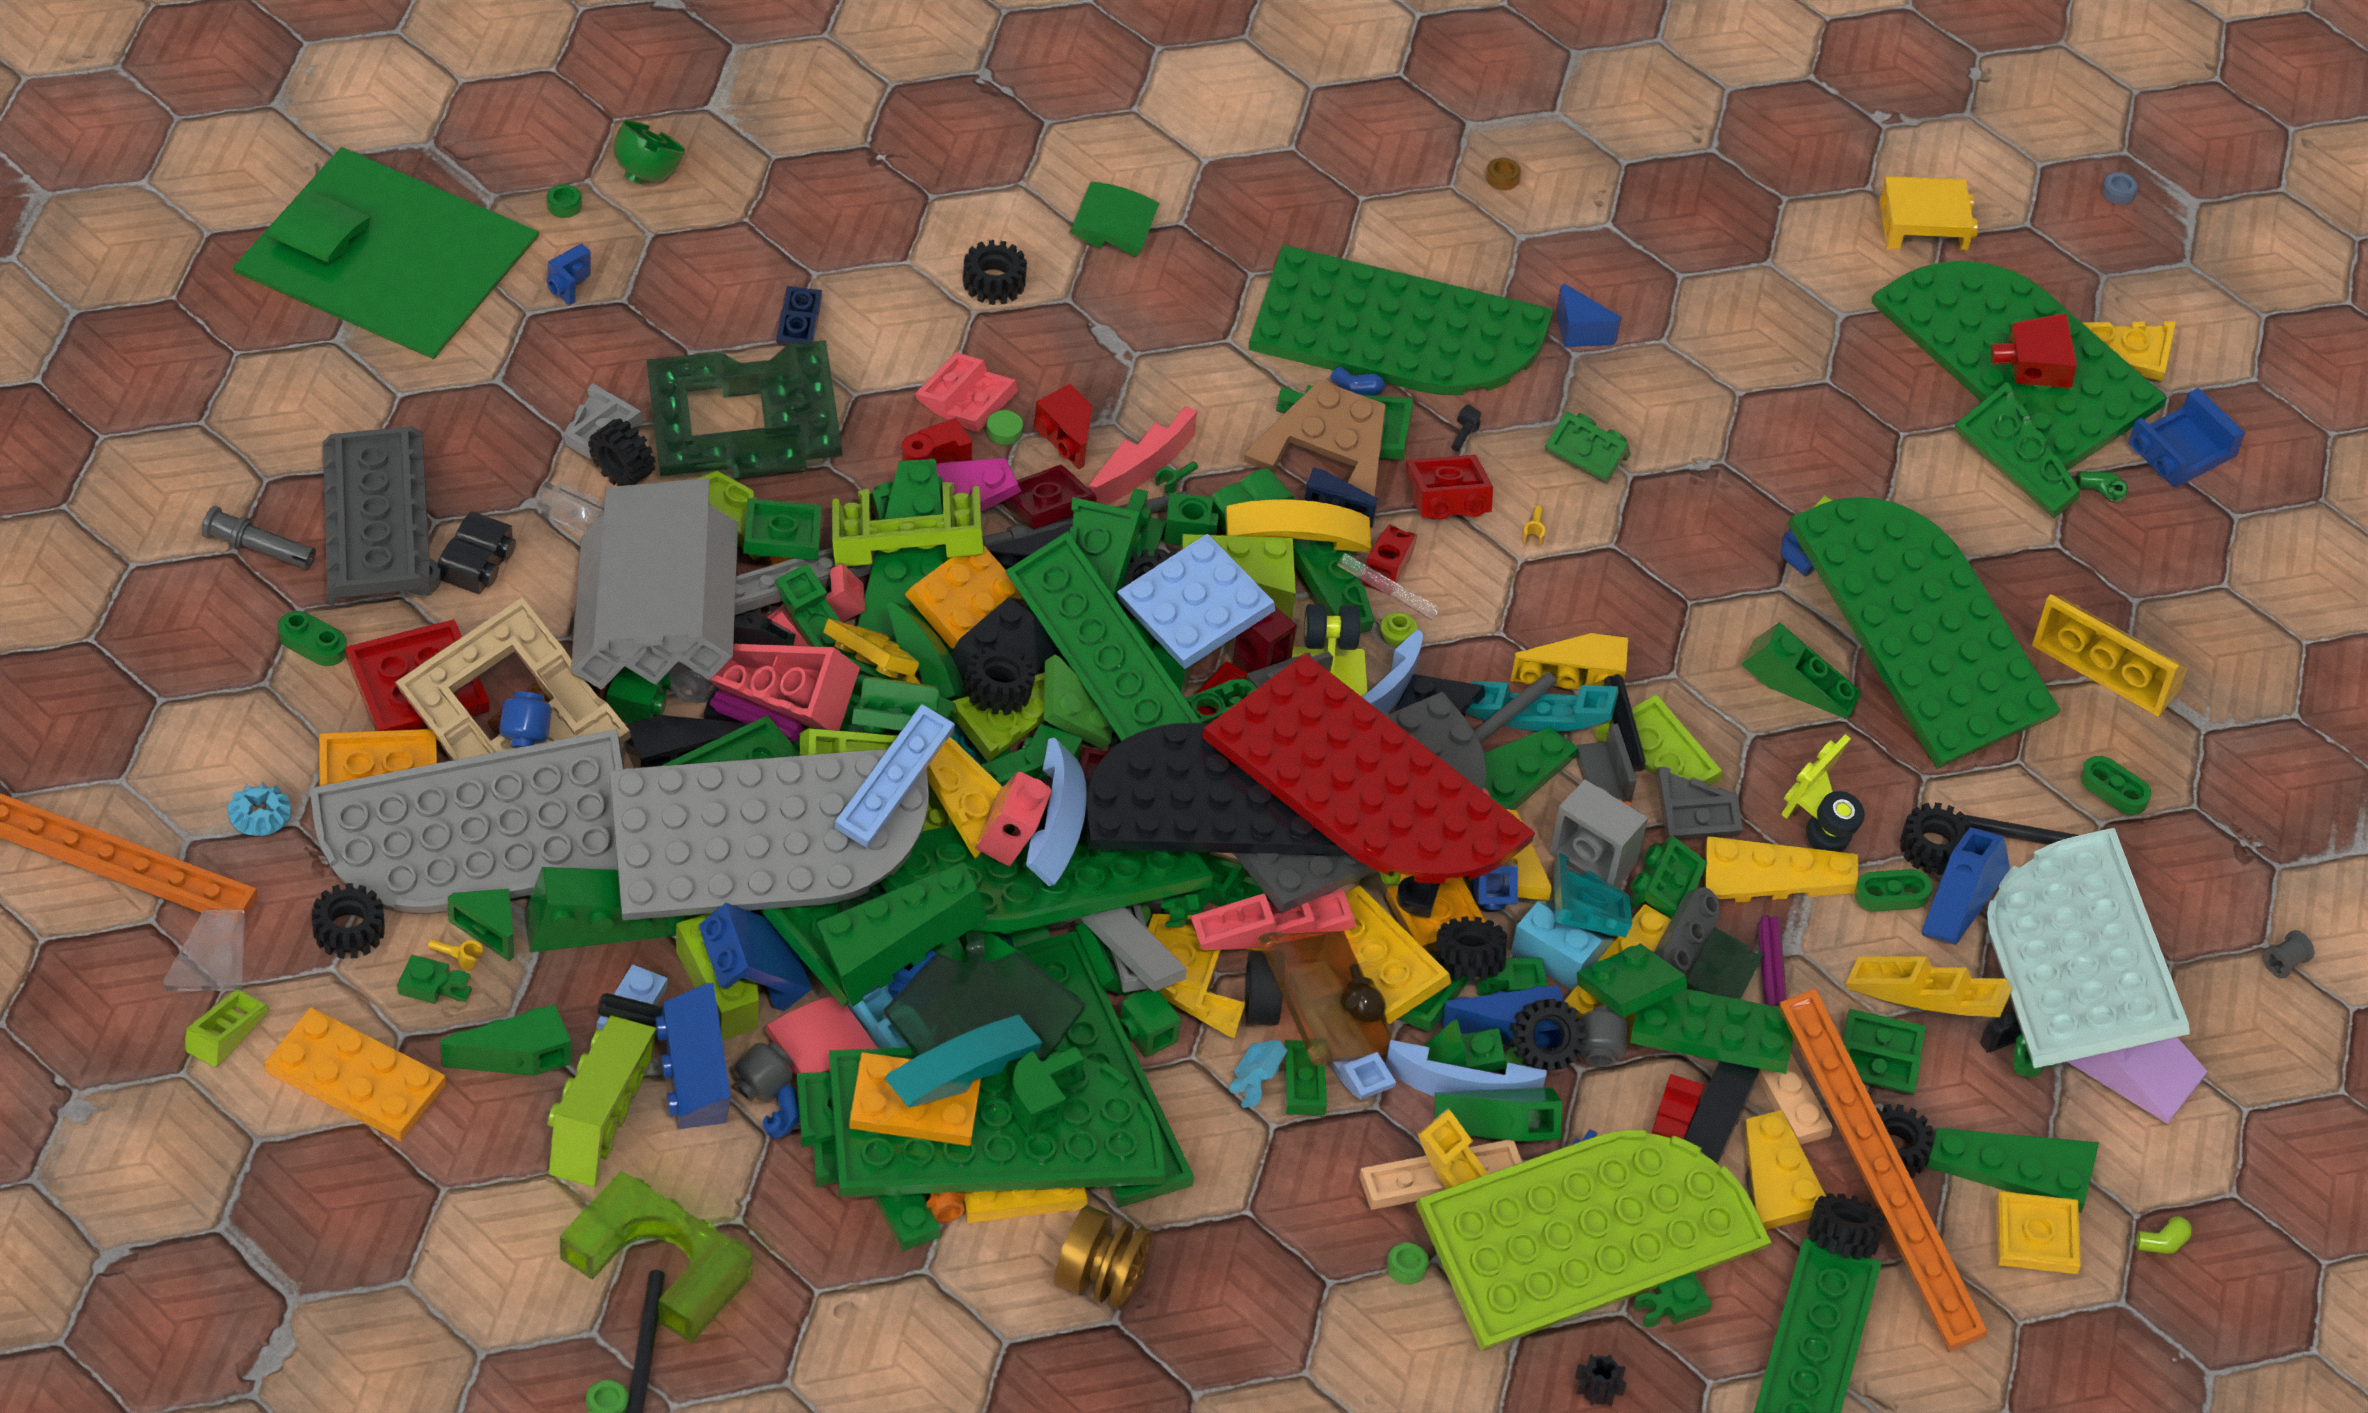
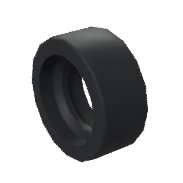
(1262, 991)

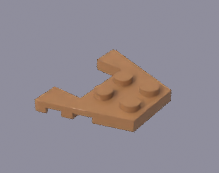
(1330, 424)

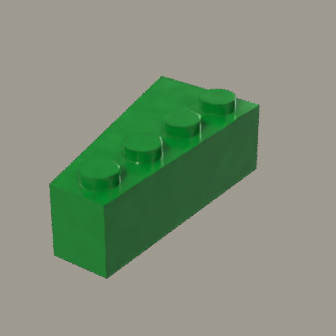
(585, 910)
(900, 928)

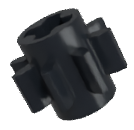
(1600, 1380)

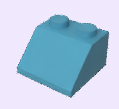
(1560, 946)

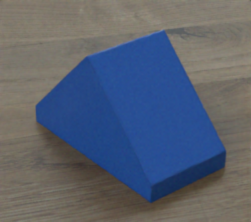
(1584, 320)

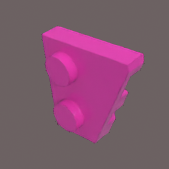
(991, 475)

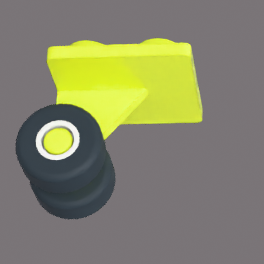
(1321, 636)
(1834, 813)

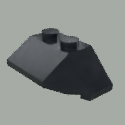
(1010, 626)

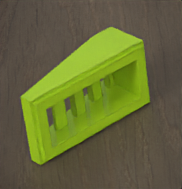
(214, 1047)

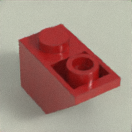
(1065, 422)

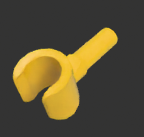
(1535, 526)
(467, 948)

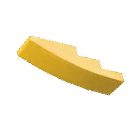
(1919, 985)

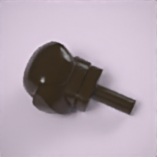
(1363, 998)

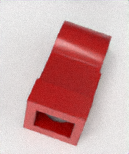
(942, 442)
(1391, 553)
(1677, 1107)

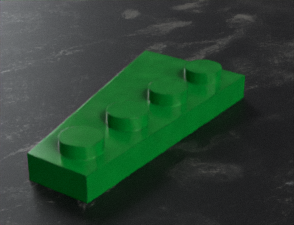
(2010, 441)
(1330, 583)
(2016, 1162)

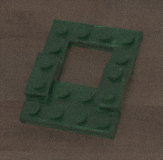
(795, 409)

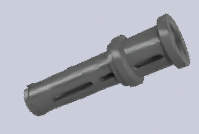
(242, 534)

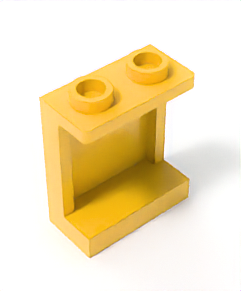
(1927, 209)

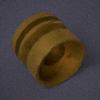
(1096, 1255)

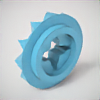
(262, 821)

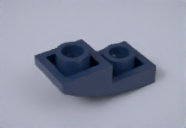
(799, 315)

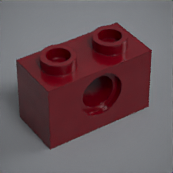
(1265, 642)

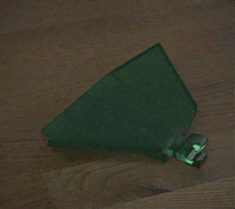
(962, 996)

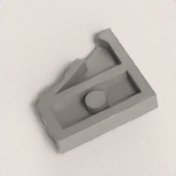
(597, 412)

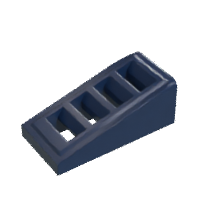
(1332, 490)

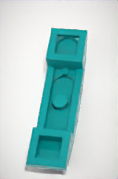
(1557, 711)

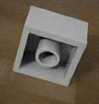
(1598, 833)

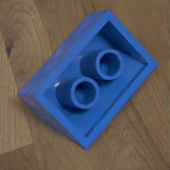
(694, 1058)

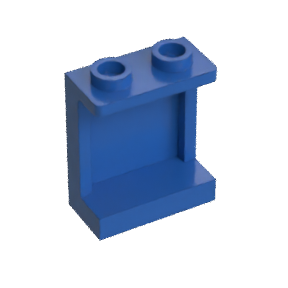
(2187, 439)
(753, 949)

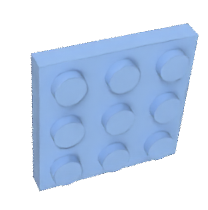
(1196, 601)

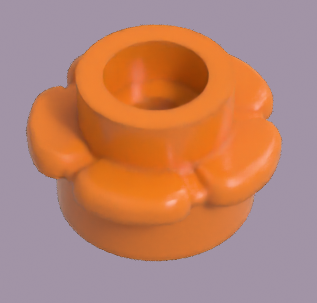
(946, 1206)

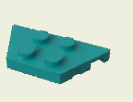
(1589, 901)

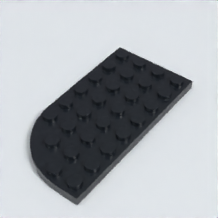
(1185, 796)

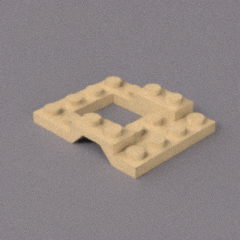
(517, 629)

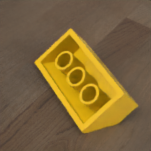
(2108, 655)

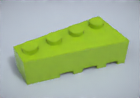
(598, 1099)

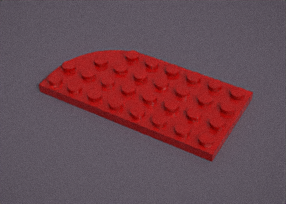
(1364, 779)

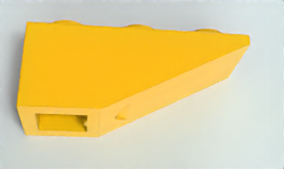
(1573, 661)

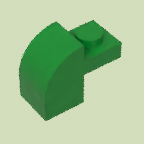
(1038, 1085)

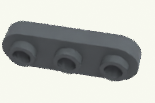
(1689, 929)

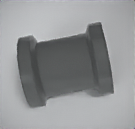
(2288, 954)

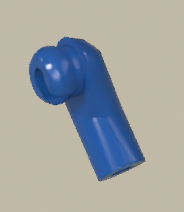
(1361, 384)
(1795, 555)
(787, 1117)

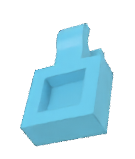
(1257, 1065)

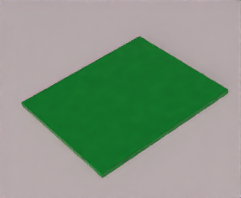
(413, 269)

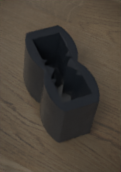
(476, 552)

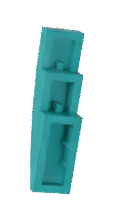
(958, 1062)

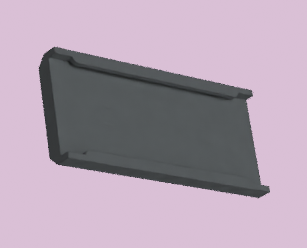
(375, 513)

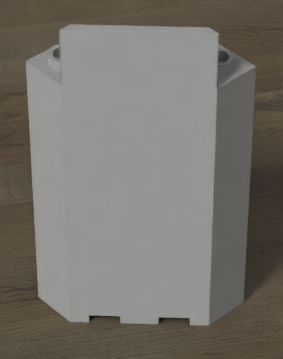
(655, 584)

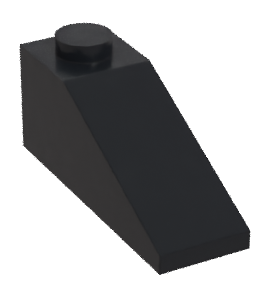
(669, 737)

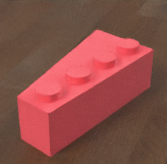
(792, 680)

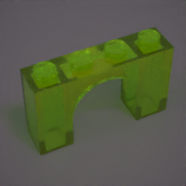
(632, 1212)

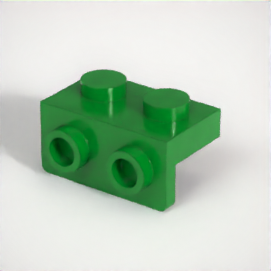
(891, 703)

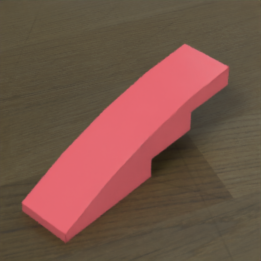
(1136, 464)
(1244, 921)

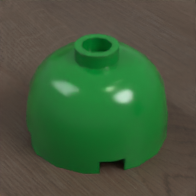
(646, 153)

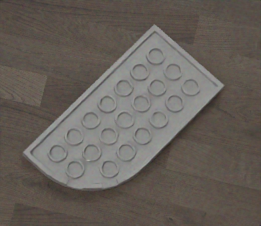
(472, 822)
(751, 834)

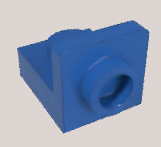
(567, 270)

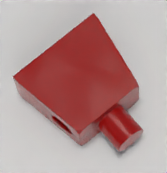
(2039, 352)

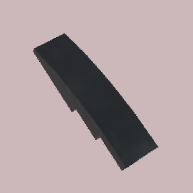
(1721, 1108)

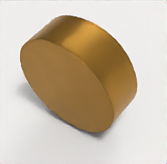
(1503, 173)

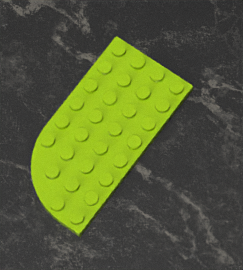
(1585, 1230)

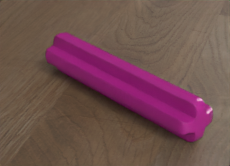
(748, 712)
(1772, 961)

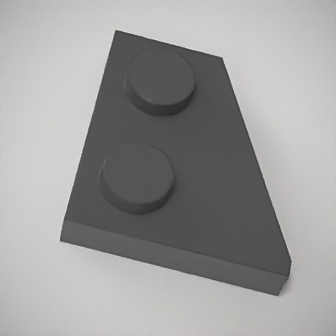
(1695, 809)

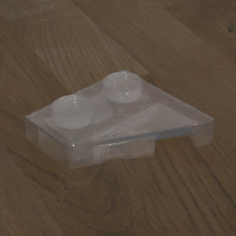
(211, 955)

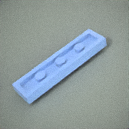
(894, 776)

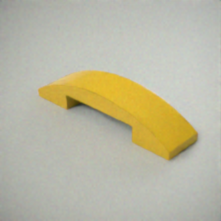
(1300, 521)
(1449, 1152)

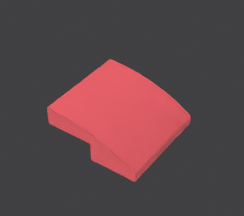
(966, 391)
(814, 1030)

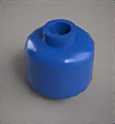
(525, 719)

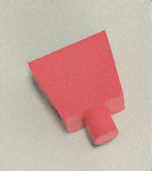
(1016, 803)

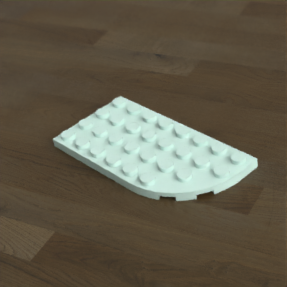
(2082, 953)

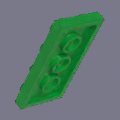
(1716, 1030)

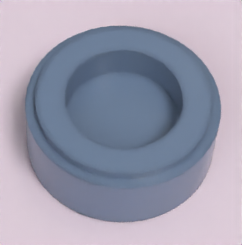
(2119, 188)

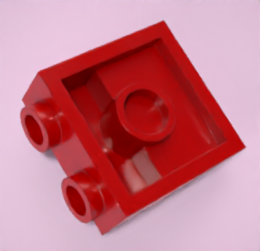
(1450, 486)

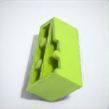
(1265, 560)
(735, 1005)

